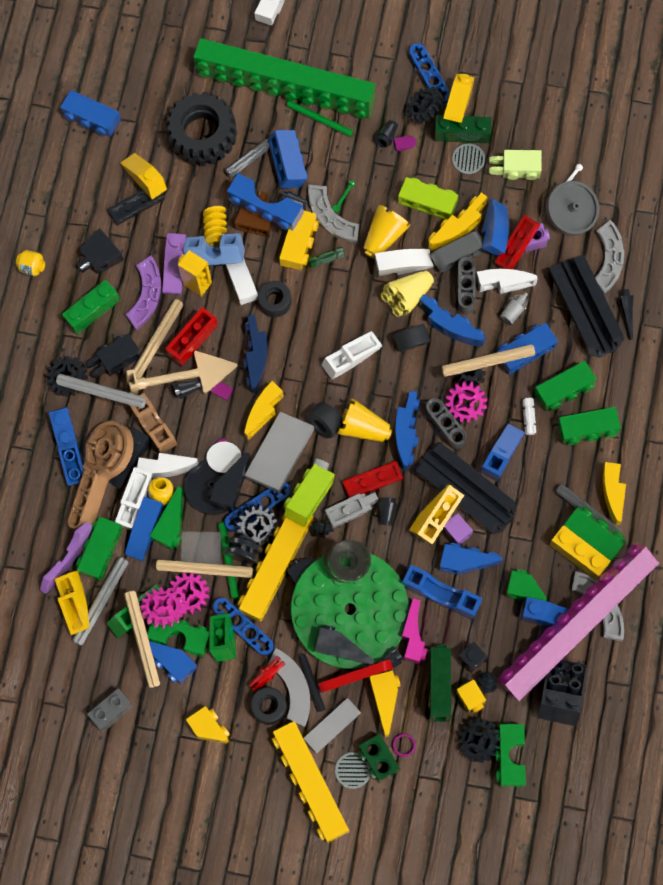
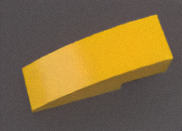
(263, 409)
(613, 491)
(73, 602)

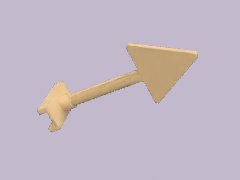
(209, 369)

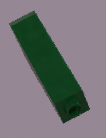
(440, 683)

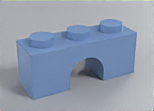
(230, 249)

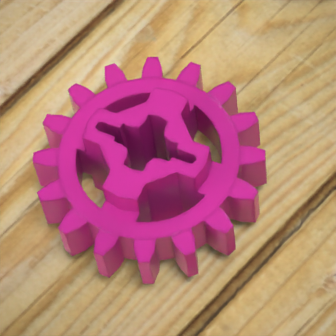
(473, 397)
(197, 595)
(162, 608)

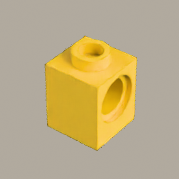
(471, 697)

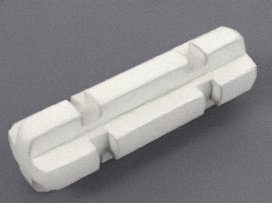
(529, 416)

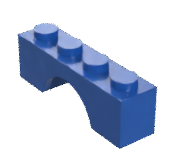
(285, 213)
(440, 593)

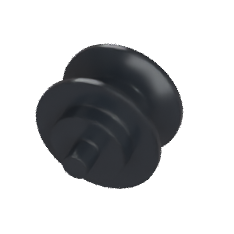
(322, 528)
(487, 682)

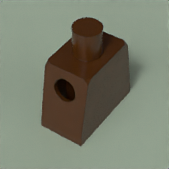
(253, 222)

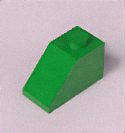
(522, 586)
(222, 638)

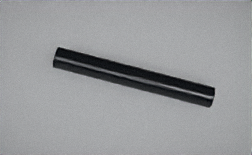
(312, 683)

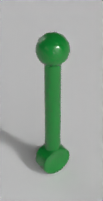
(335, 208)

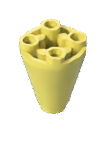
(406, 292)

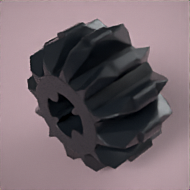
(477, 378)

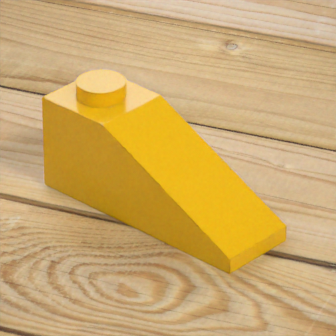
(459, 97)
(145, 175)
(436, 514)
(385, 695)

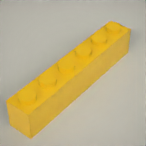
(273, 568)
(310, 781)

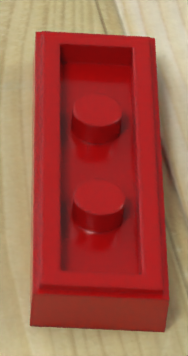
(517, 242)
(373, 479)

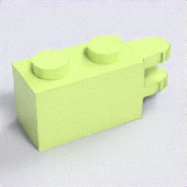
(517, 164)

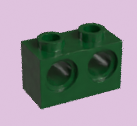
(383, 756)

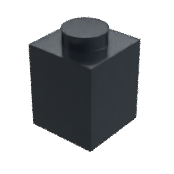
(472, 657)

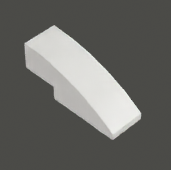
(268, 10)
(403, 261)
(505, 280)
(242, 282)
(351, 355)
(167, 465)
(133, 496)

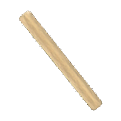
(158, 337)
(488, 360)
(204, 568)
(142, 639)

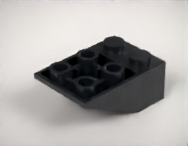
(563, 693)

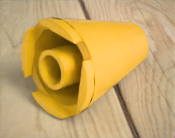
(384, 231)
(363, 423)

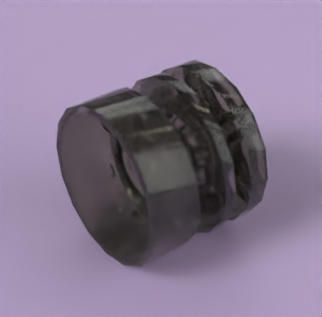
(356, 568)

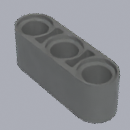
(450, 255)
(466, 294)
(445, 415)

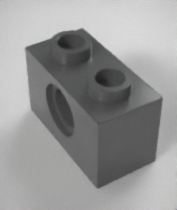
(110, 710)

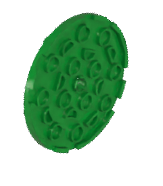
(378, 617)

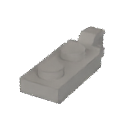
(350, 509)

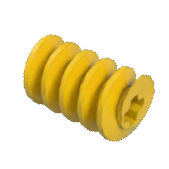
(214, 225)

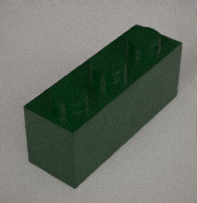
(471, 130)

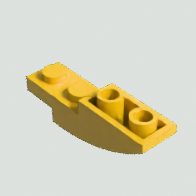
(456, 228)

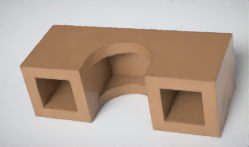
(154, 427)

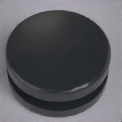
(243, 550)

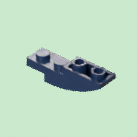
(257, 357)

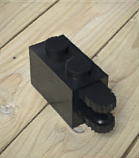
(115, 356)

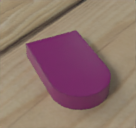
(405, 143)
(222, 391)

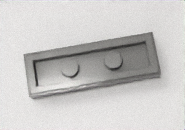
(332, 725)

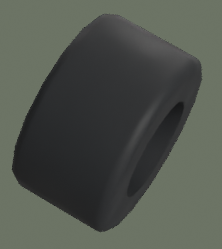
(270, 288)
(411, 338)
(325, 420)
(259, 697)

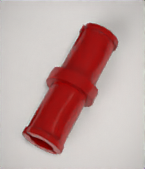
(267, 673)

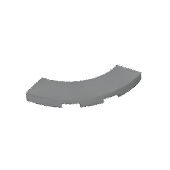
(328, 218)
(614, 256)
(613, 622)
(297, 688)

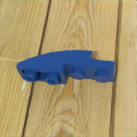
(457, 328)
(405, 436)
(67, 446)

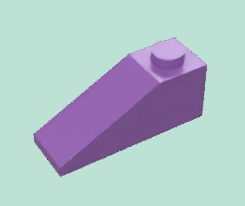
(173, 251)

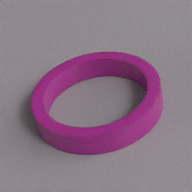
(404, 735)

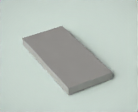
(279, 452)

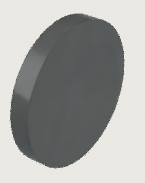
(572, 208)

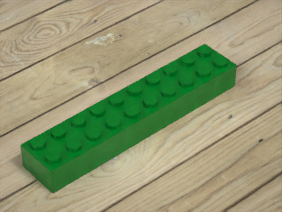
(284, 78)

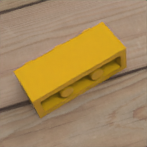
(298, 241)
(194, 273)
(579, 552)

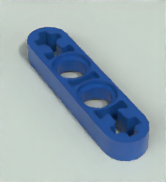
(429, 74)
(281, 498)
(245, 625)

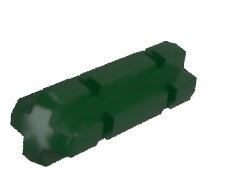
(326, 257)

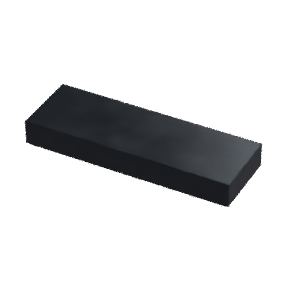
(133, 206)

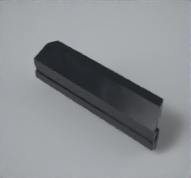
(587, 306)
(481, 497)

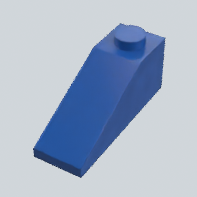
(541, 612)

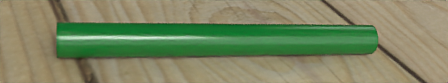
(317, 117)
(228, 561)

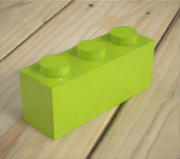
(428, 198)
(308, 495)

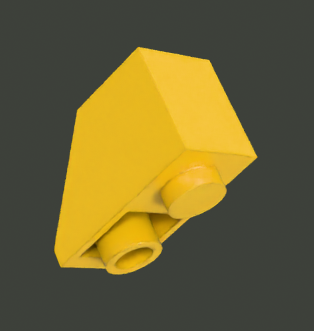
(206, 727)

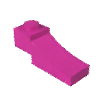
(415, 648)

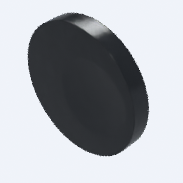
(197, 487)

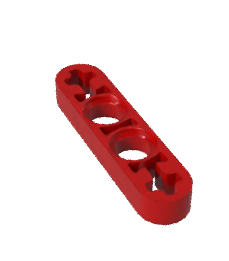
(355, 676)

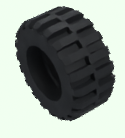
(196, 108)

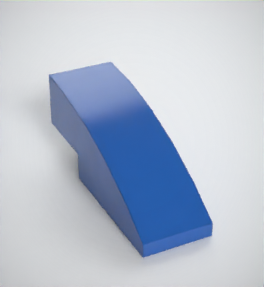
(495, 228)
(143, 526)

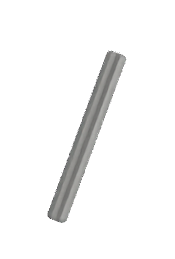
(100, 390)
(102, 598)

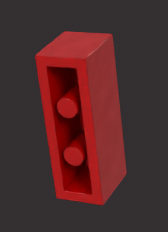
(192, 336)

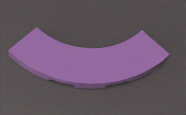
(150, 293)
(74, 549)

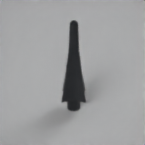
(627, 306)

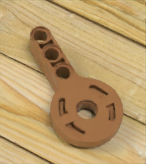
(97, 476)

